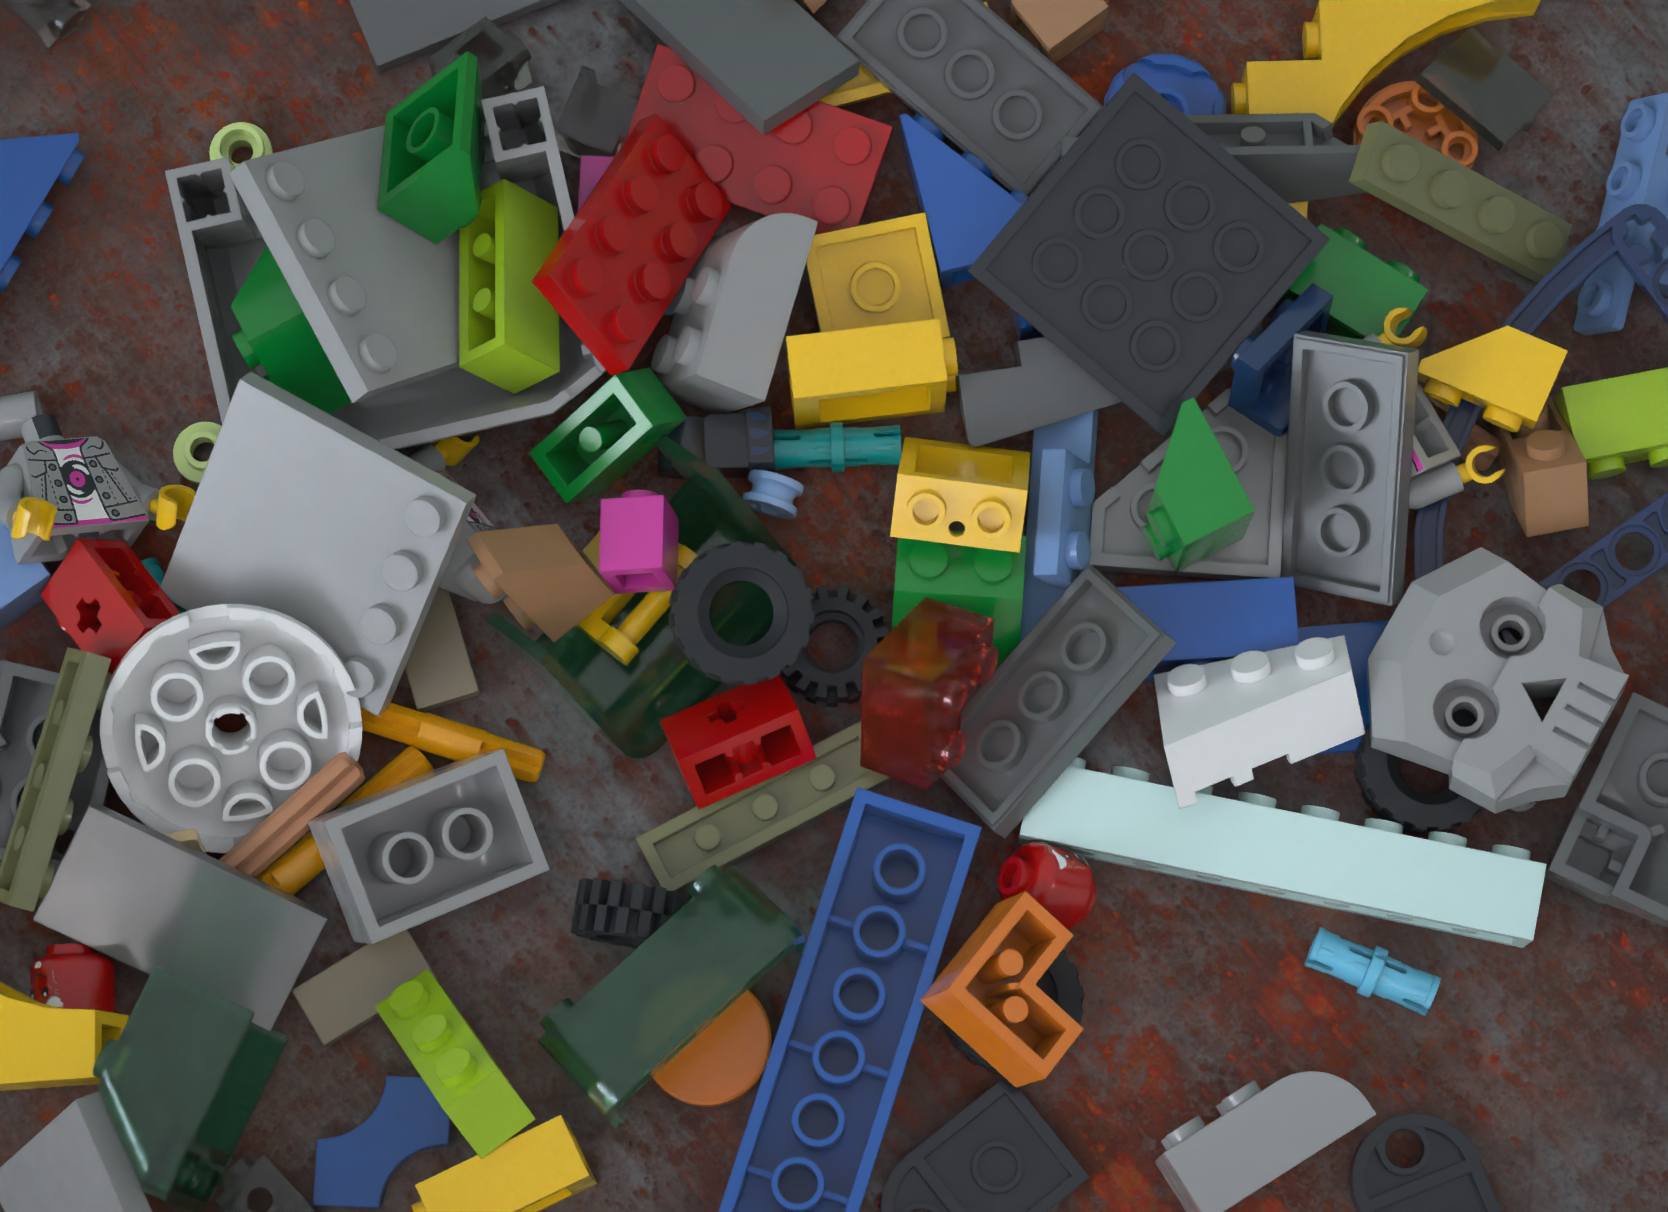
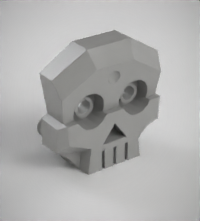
(1447, 657)

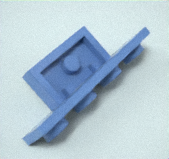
(1636, 178)
(1058, 512)

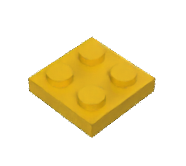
(875, 275)

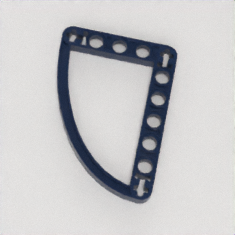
(1528, 317)

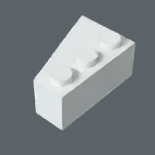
(1253, 710)

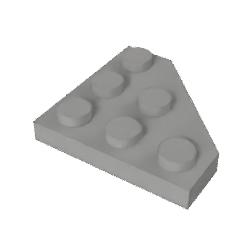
(1261, 469)

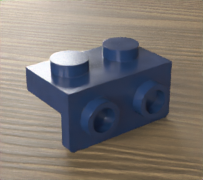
(1265, 363)

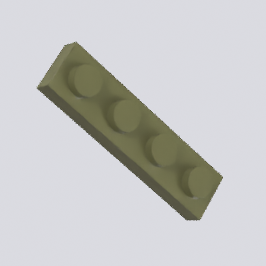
(1459, 201)
(45, 801)
(760, 814)

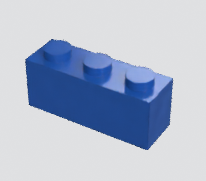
(1219, 618)

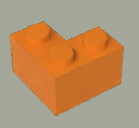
(992, 993)

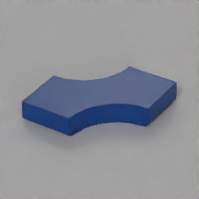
(359, 1164)

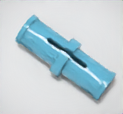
(1372, 971)

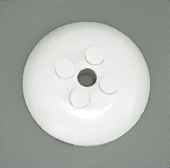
(215, 662)

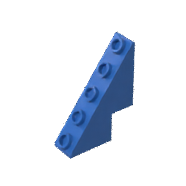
(26, 176)
(959, 203)

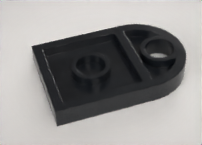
(986, 1160)
(1443, 1179)

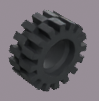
(868, 628)
(622, 910)

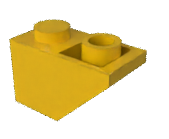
(1497, 371)

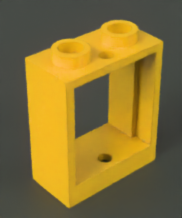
(870, 373)
(963, 484)
(515, 1177)

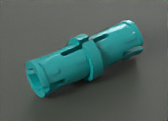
(837, 447)

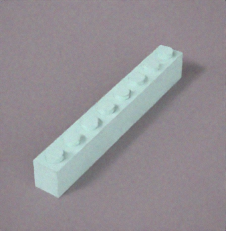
(1292, 854)

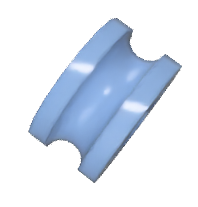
(773, 494)

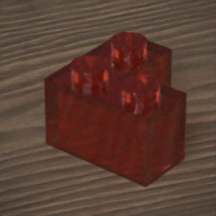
(917, 690)

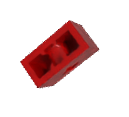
(106, 598)
(738, 740)

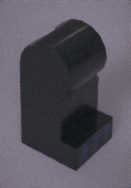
(726, 441)

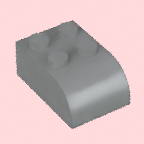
(734, 315)
(428, 846)
(1258, 1138)

